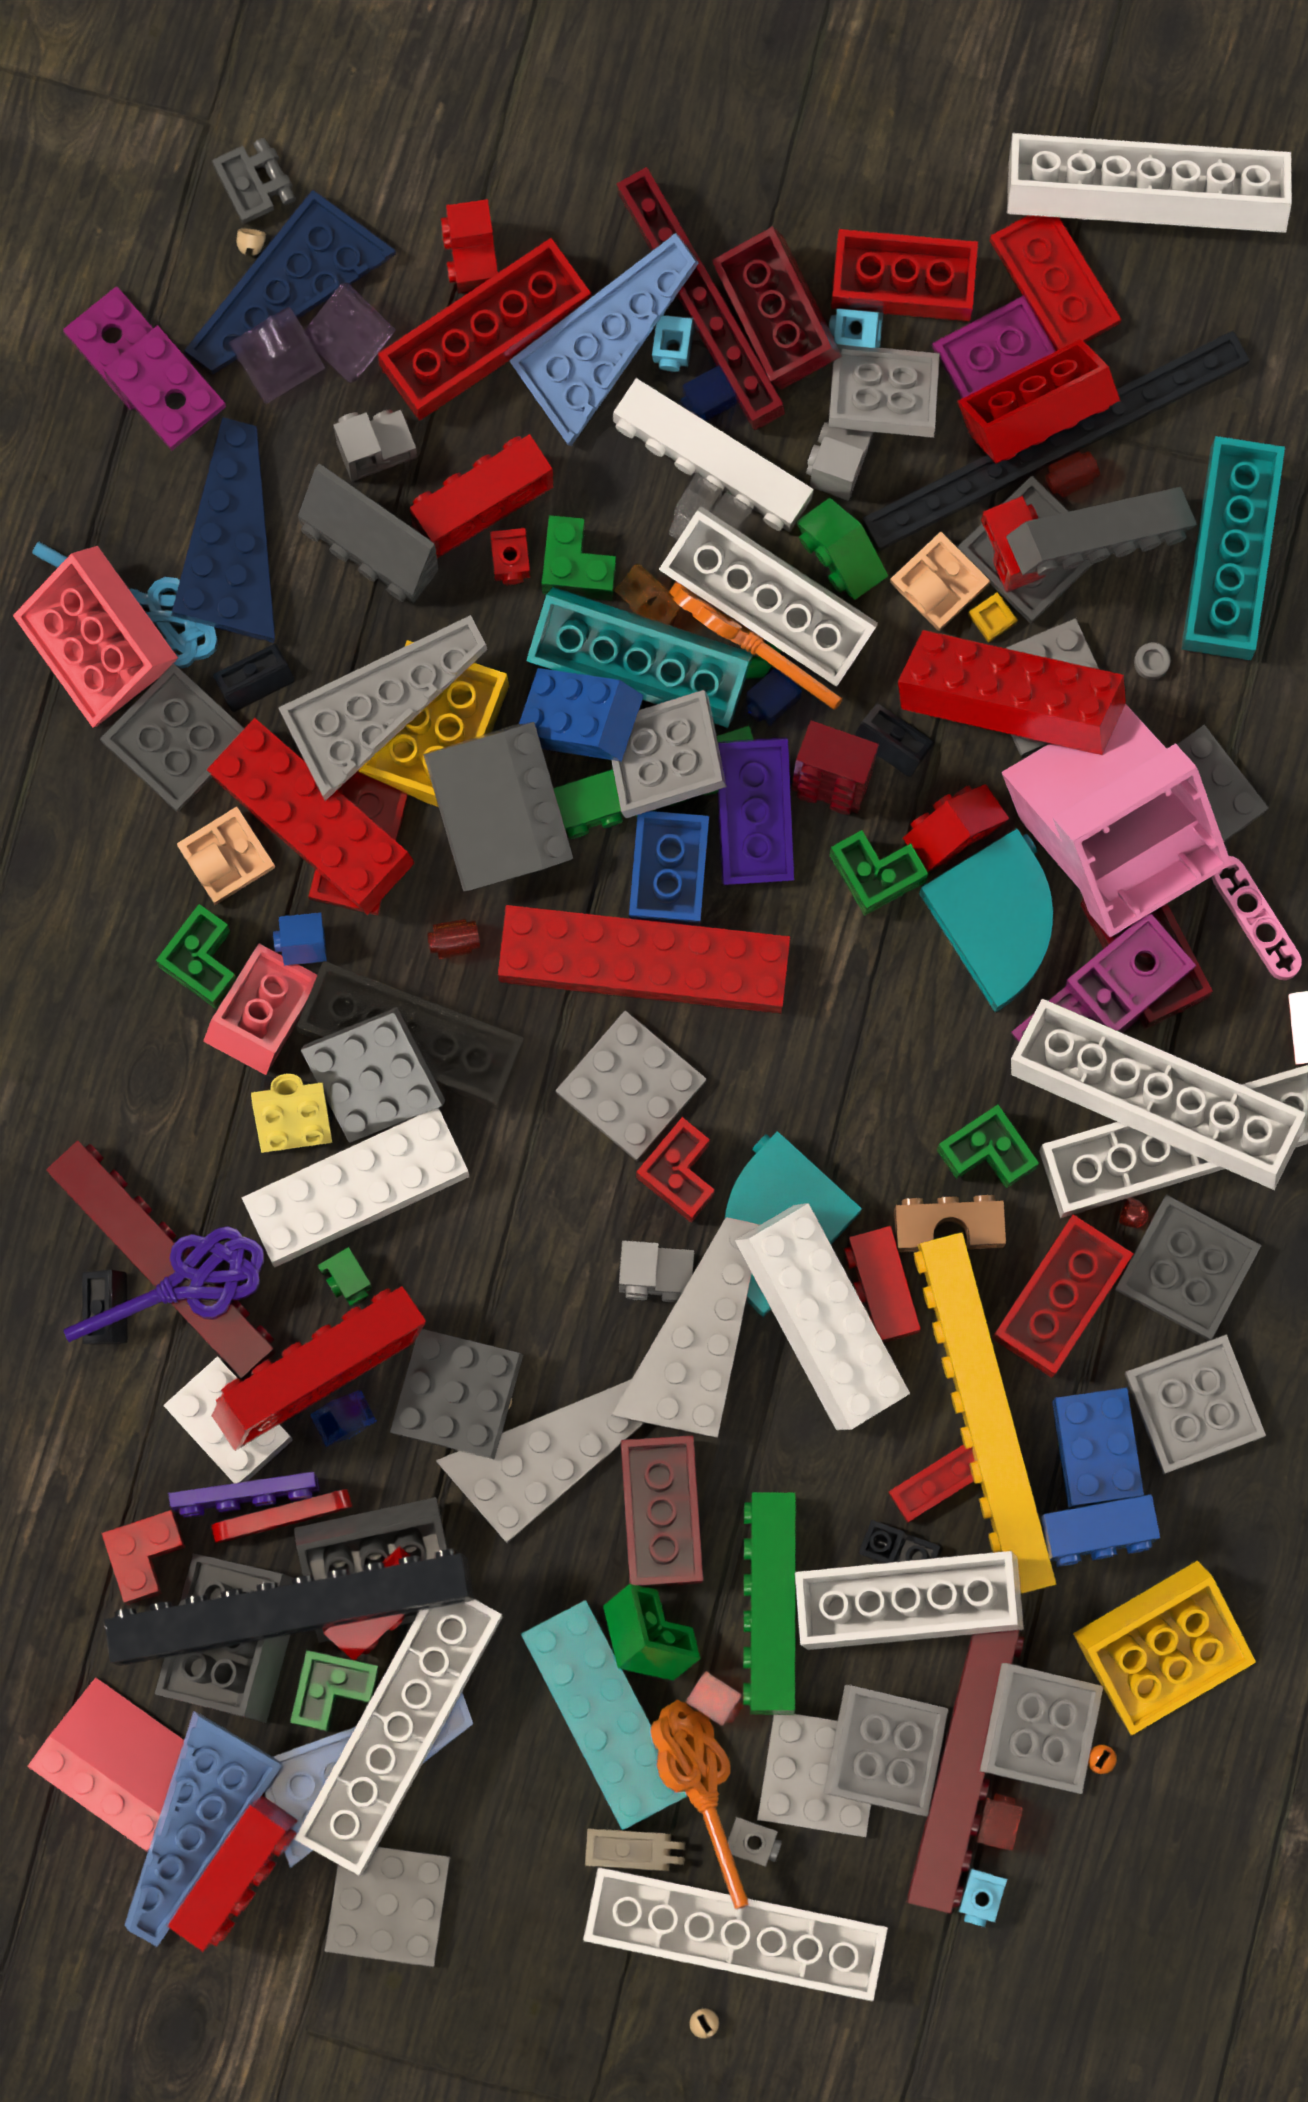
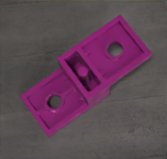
(144, 368)
(1113, 988)

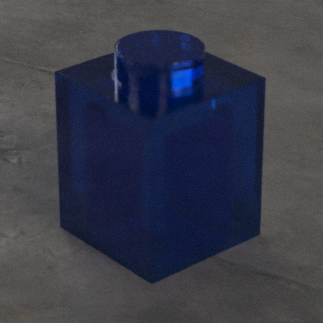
(708, 394)
(772, 697)
(343, 1418)

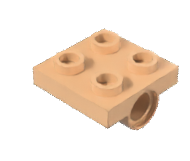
(939, 581)
(226, 855)

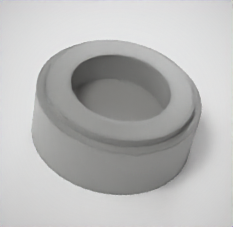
(1152, 661)

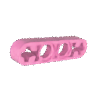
(1261, 915)

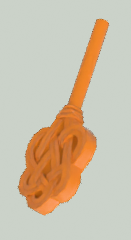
(749, 640)
(696, 1765)

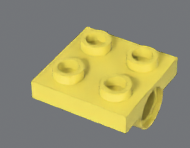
(291, 1114)

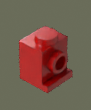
(506, 541)

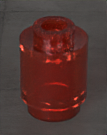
(1072, 473)
(453, 938)

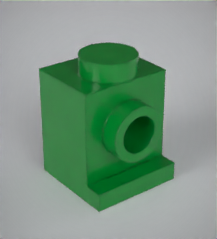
(346, 1277)

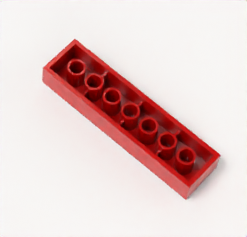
(643, 959)

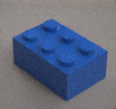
(582, 713)
(669, 867)
(1097, 1447)
(1100, 1530)

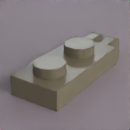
(631, 1850)

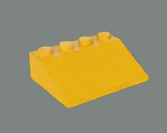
(456, 715)
(1165, 1647)

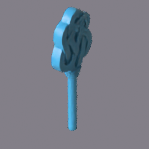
(185, 642)

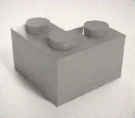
(373, 444)
(838, 460)
(654, 1271)

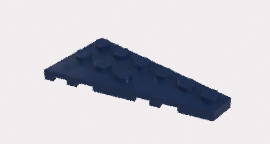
(296, 270)
(227, 557)

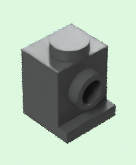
(738, 1838)

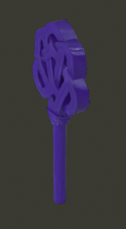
(166, 1292)

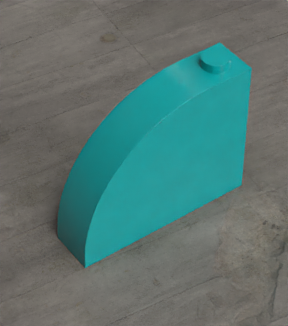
(996, 915)
(778, 1180)

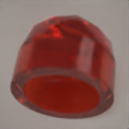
(1133, 1213)

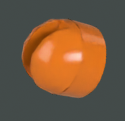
(1109, 1763)

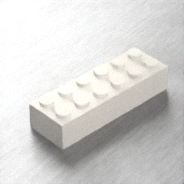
(768, 596)
(355, 1187)
(822, 1317)
(909, 1600)

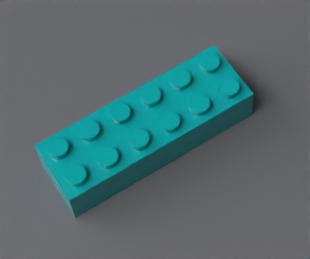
(1233, 548)
(643, 653)
(601, 1713)

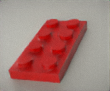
(1055, 279)
(384, 807)

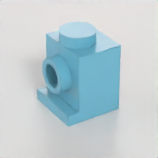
(871, 328)
(668, 331)
(986, 1883)

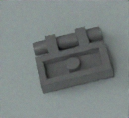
(243, 184)

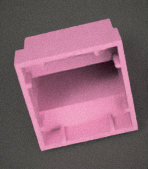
(1121, 822)

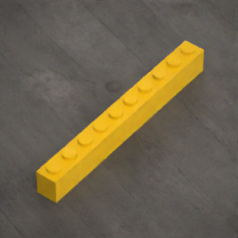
(984, 1408)

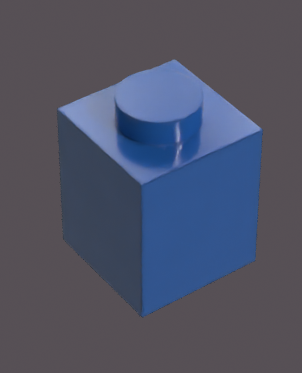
(301, 939)

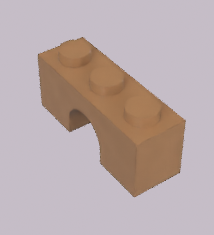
(980, 1219)

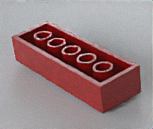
(483, 329)
(1012, 692)
(326, 834)
(317, 1367)

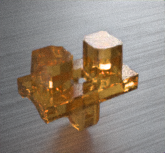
(642, 586)

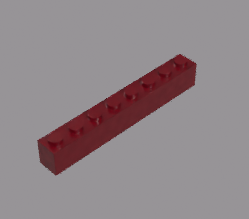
(704, 304)
(149, 1249)
(959, 1777)

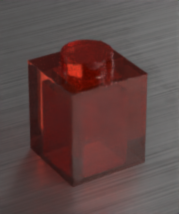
(715, 1700)
(999, 1823)

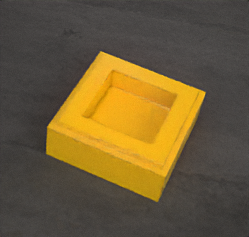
(992, 617)

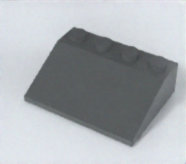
(367, 536)
(498, 806)
(370, 1539)
(232, 1677)

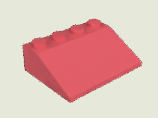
(94, 635)
(112, 1761)

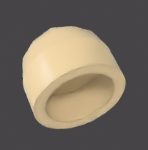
(250, 239)
(711, 2019)

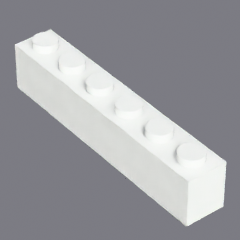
(711, 454)

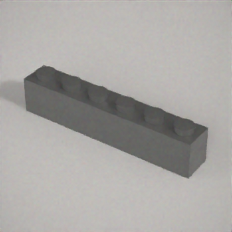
(1101, 531)

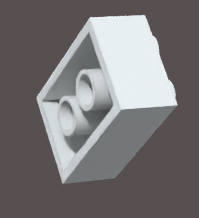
(193, 1410)

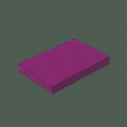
(993, 347)

